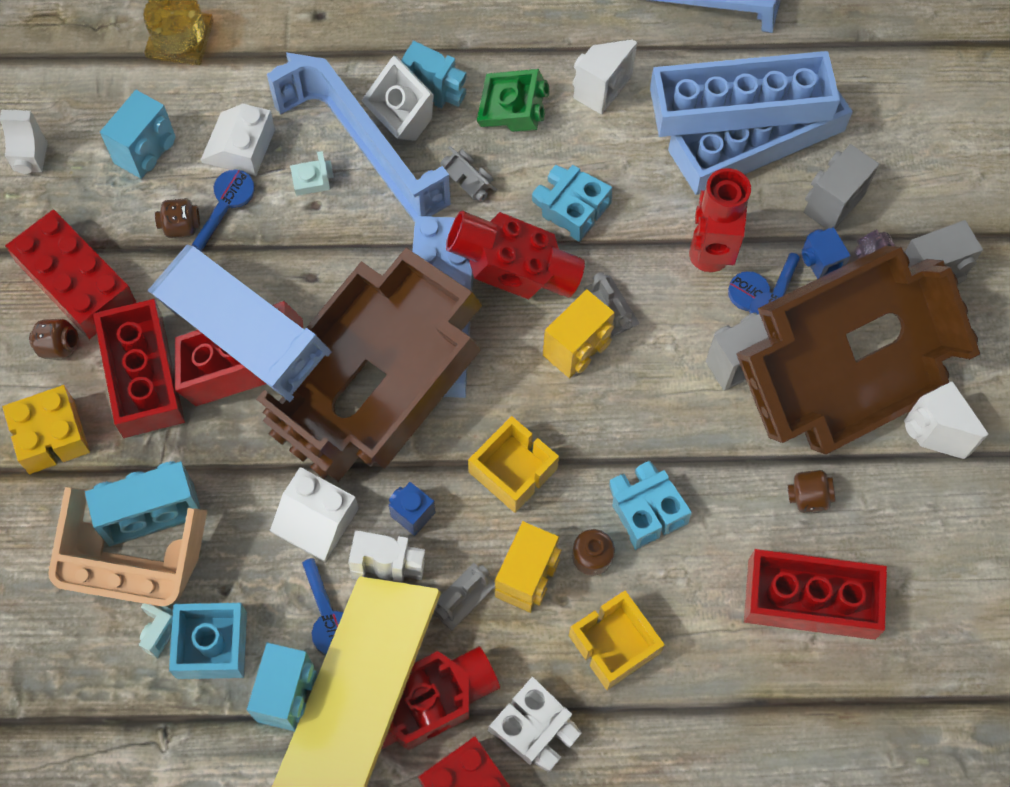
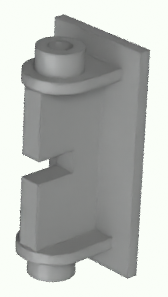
(476, 182)
(607, 291)
(463, 596)

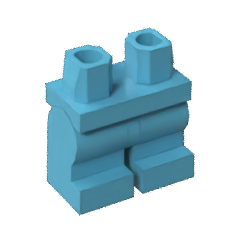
(436, 74)
(573, 200)
(648, 505)

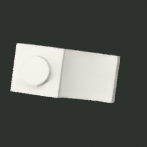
(23, 141)

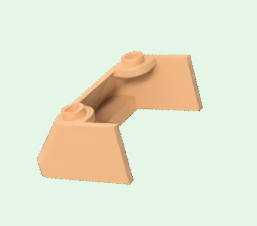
(83, 566)

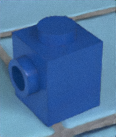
(824, 252)
(411, 508)

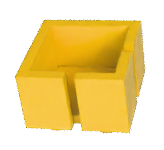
(578, 334)
(45, 422)
(509, 467)
(526, 566)
(618, 642)

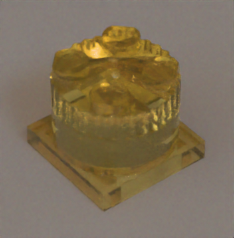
(176, 30)

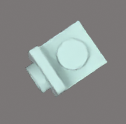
(312, 176)
(156, 634)

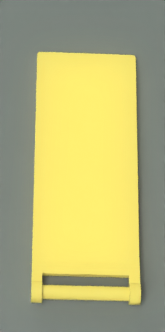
(358, 685)

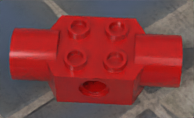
(720, 220)
(514, 255)
(440, 696)

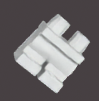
(385, 557)
(533, 732)

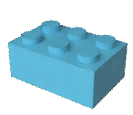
(142, 503)

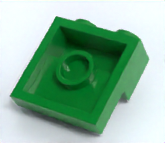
(513, 100)

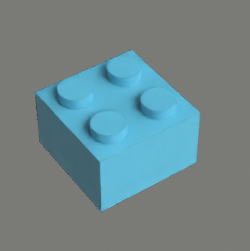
(138, 134)
(208, 641)
(281, 687)

